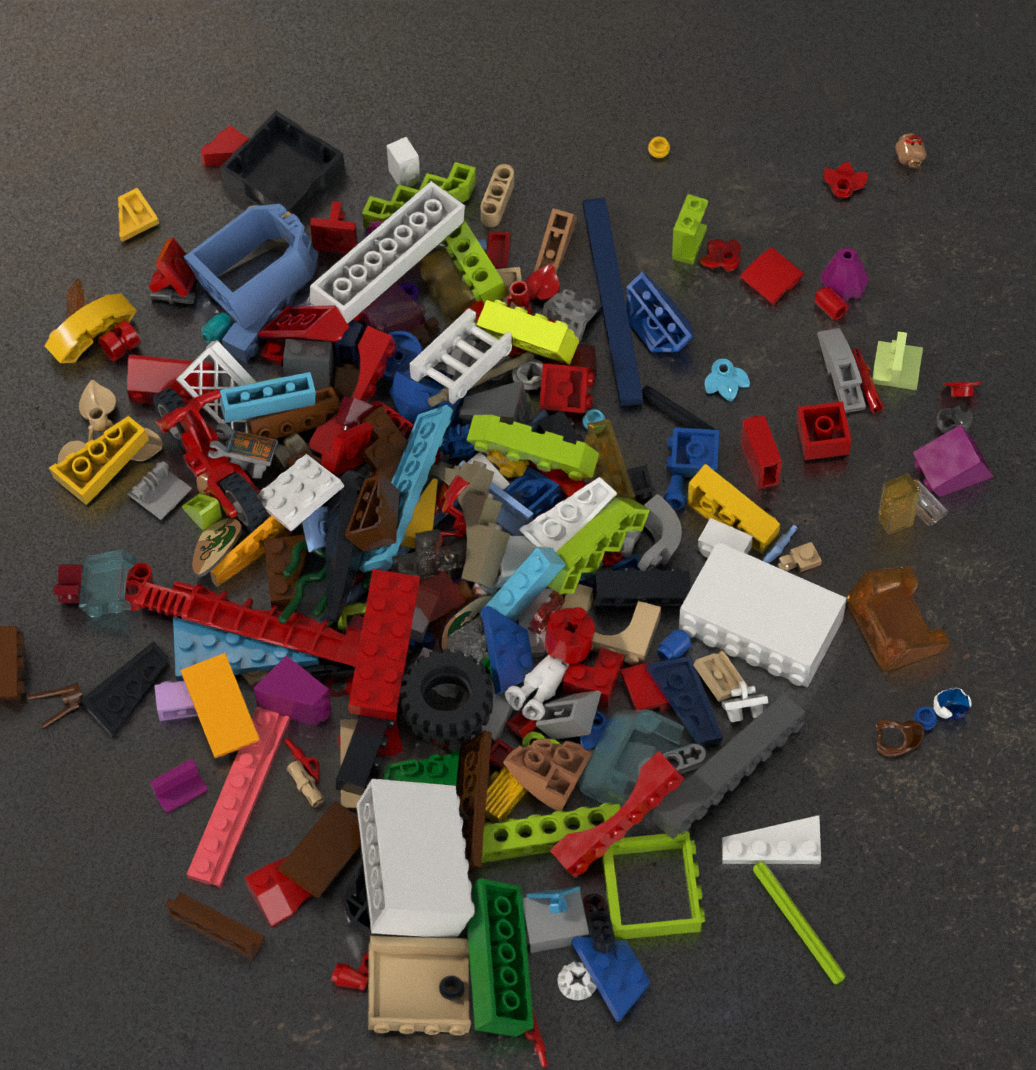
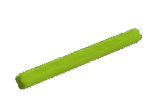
(799, 922)

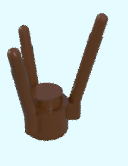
(69, 694)

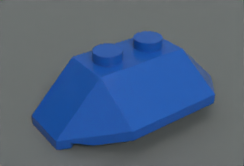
(656, 316)
(413, 396)

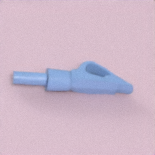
(778, 547)

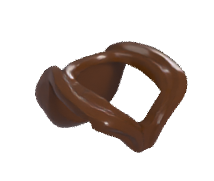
(912, 733)

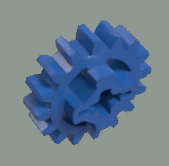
(456, 444)

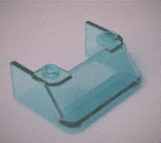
(599, 776)

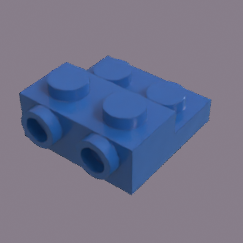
(692, 450)
(535, 492)

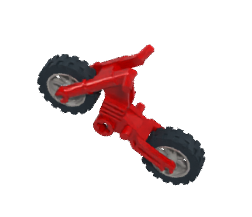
(189, 429)

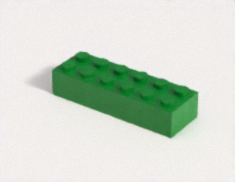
(499, 959)

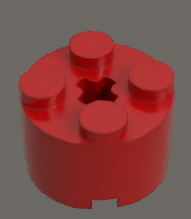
(569, 635)

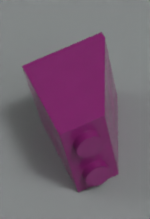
(951, 462)
(293, 693)

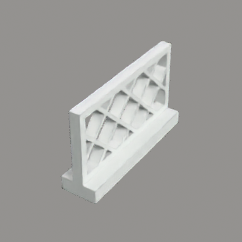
(229, 366)

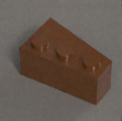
(374, 515)
(277, 558)
(11, 663)

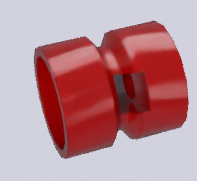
(121, 339)

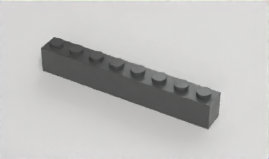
(728, 767)

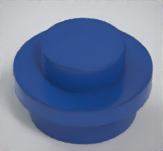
(926, 717)

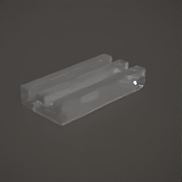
(938, 507)

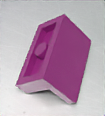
(178, 786)

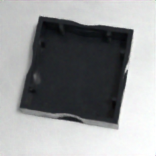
(282, 166)

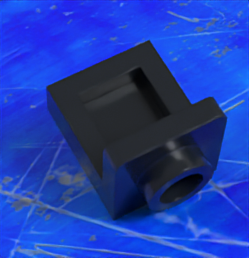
(640, 482)

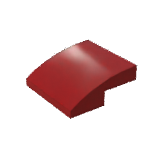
(772, 275)
(643, 689)

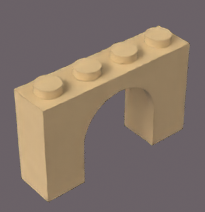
(634, 640)

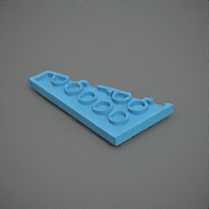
(199, 643)

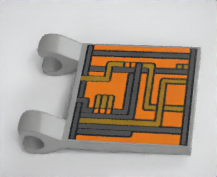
(243, 446)

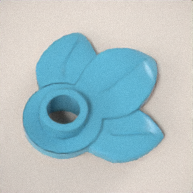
(726, 382)

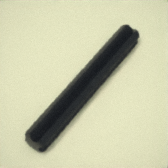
(673, 409)

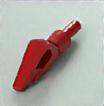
(299, 755)
(538, 1042)

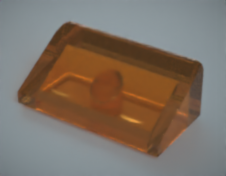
(75, 298)

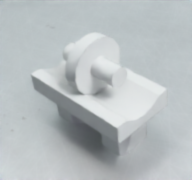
(735, 705)

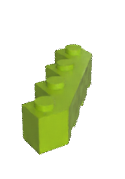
(459, 185)
(521, 443)
(599, 535)

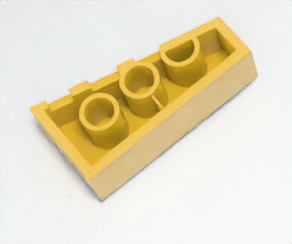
(100, 460)
(721, 501)

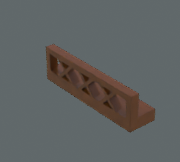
(215, 925)

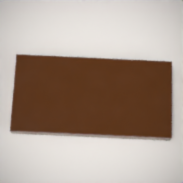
(324, 850)

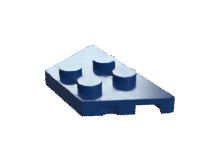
(507, 649)
(614, 973)

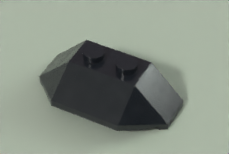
(355, 902)

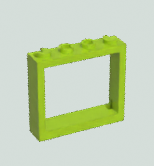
(647, 844)

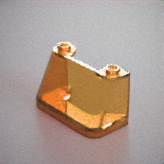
(892, 620)

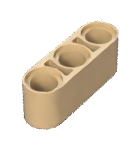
(497, 204)

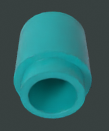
(216, 328)

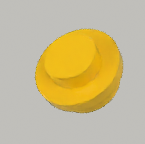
(659, 147)

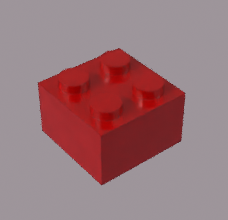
(823, 430)

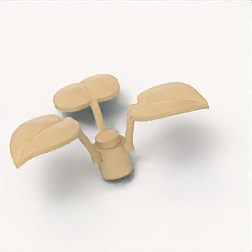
(95, 406)

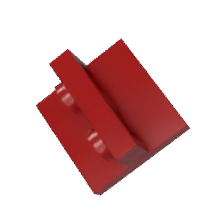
(335, 233)
(172, 269)

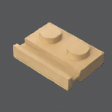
(718, 674)

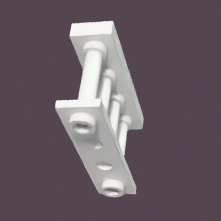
(451, 339)

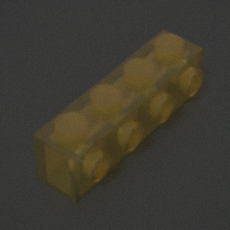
(610, 460)

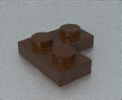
(387, 439)

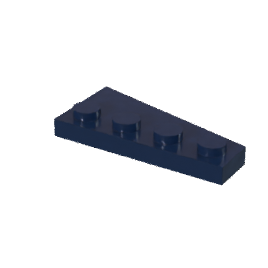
(686, 695)

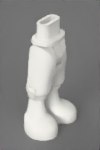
(545, 679)

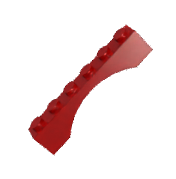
(374, 352)
(654, 782)

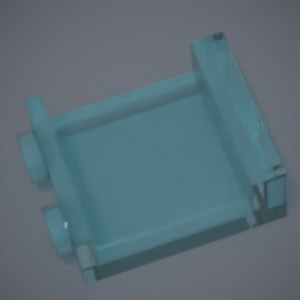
(105, 583)

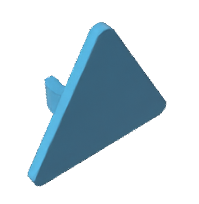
(557, 902)

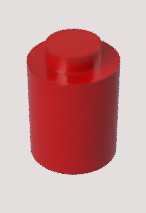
(831, 303)

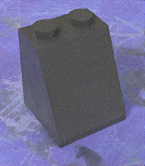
(311, 357)
(506, 402)

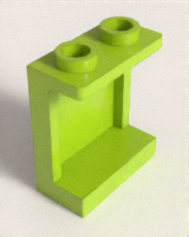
(688, 230)

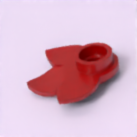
(844, 178)
(722, 254)

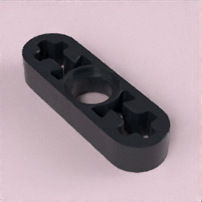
(594, 930)

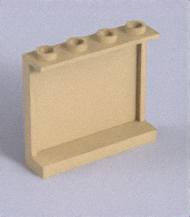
(406, 983)

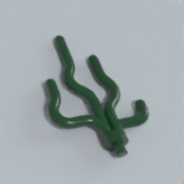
(309, 578)

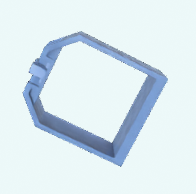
(240, 239)

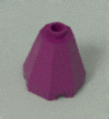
(845, 274)

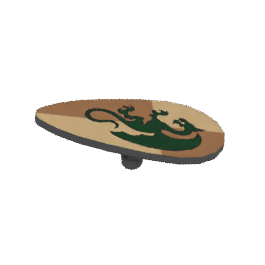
(215, 545)

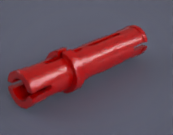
(868, 386)

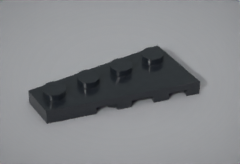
(120, 693)

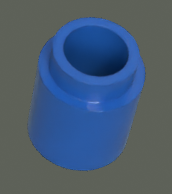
(674, 645)

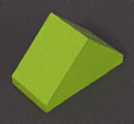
(203, 510)

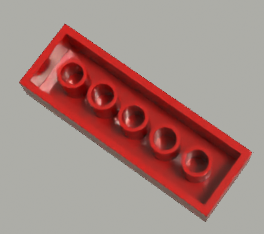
(384, 644)

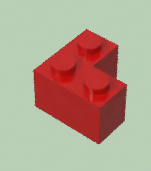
(602, 677)

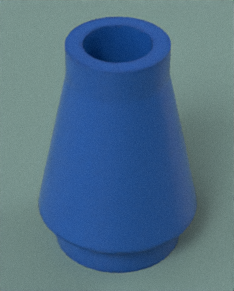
(675, 493)

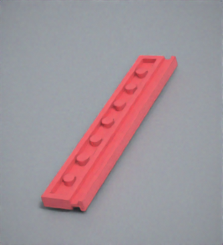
(237, 800)

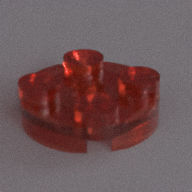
(541, 618)

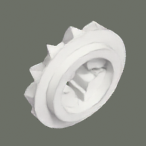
(519, 374)
(576, 991)

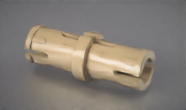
(305, 784)

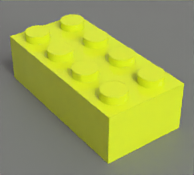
(529, 331)

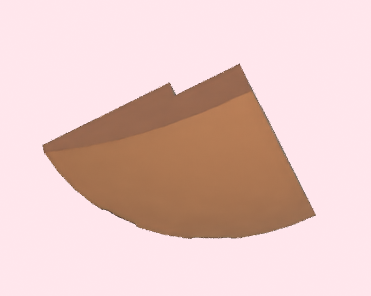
(549, 769)

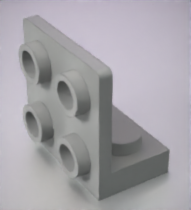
(571, 309)

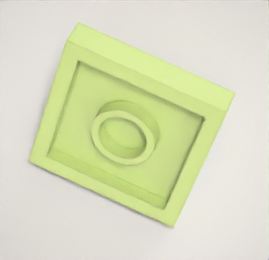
(897, 363)

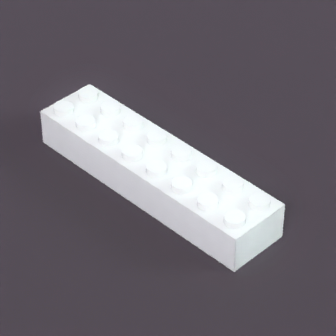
(388, 252)

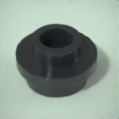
(451, 981)

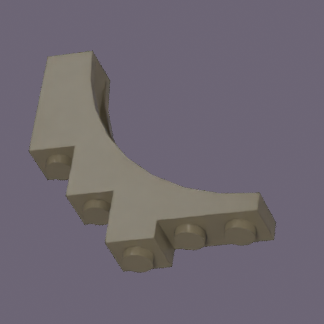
(484, 537)

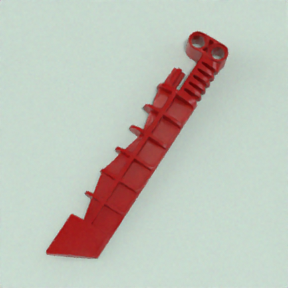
(216, 611)

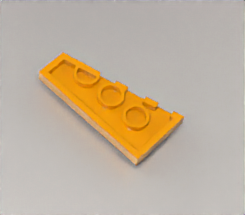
(248, 550)

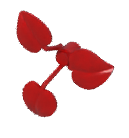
(541, 285)
(450, 494)

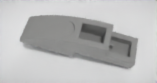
(843, 368)

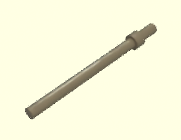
(498, 370)

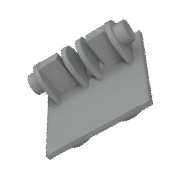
(159, 490)

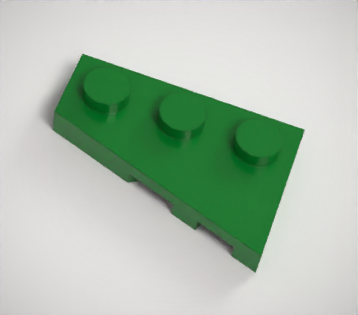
(436, 770)

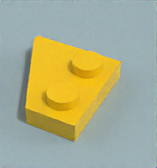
(134, 214)

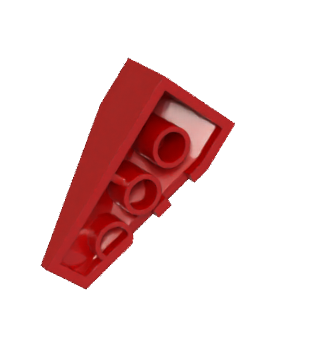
(275, 893)

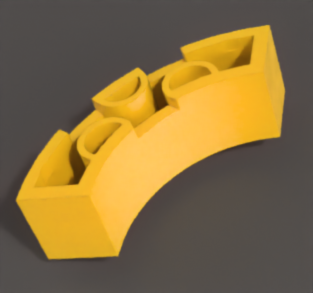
(77, 331)

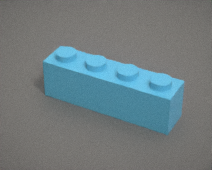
(267, 397)
(527, 583)

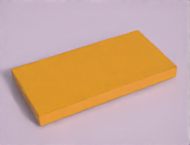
(220, 705)

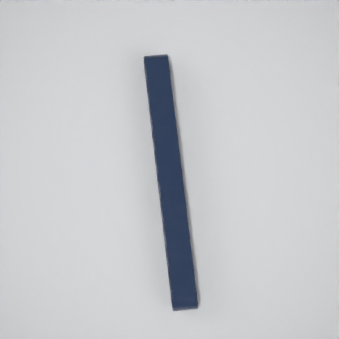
(612, 302)

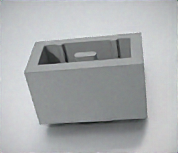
(569, 715)

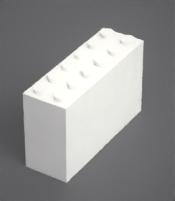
(762, 614)
(414, 859)

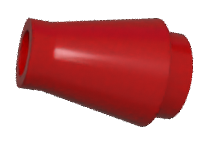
(348, 977)

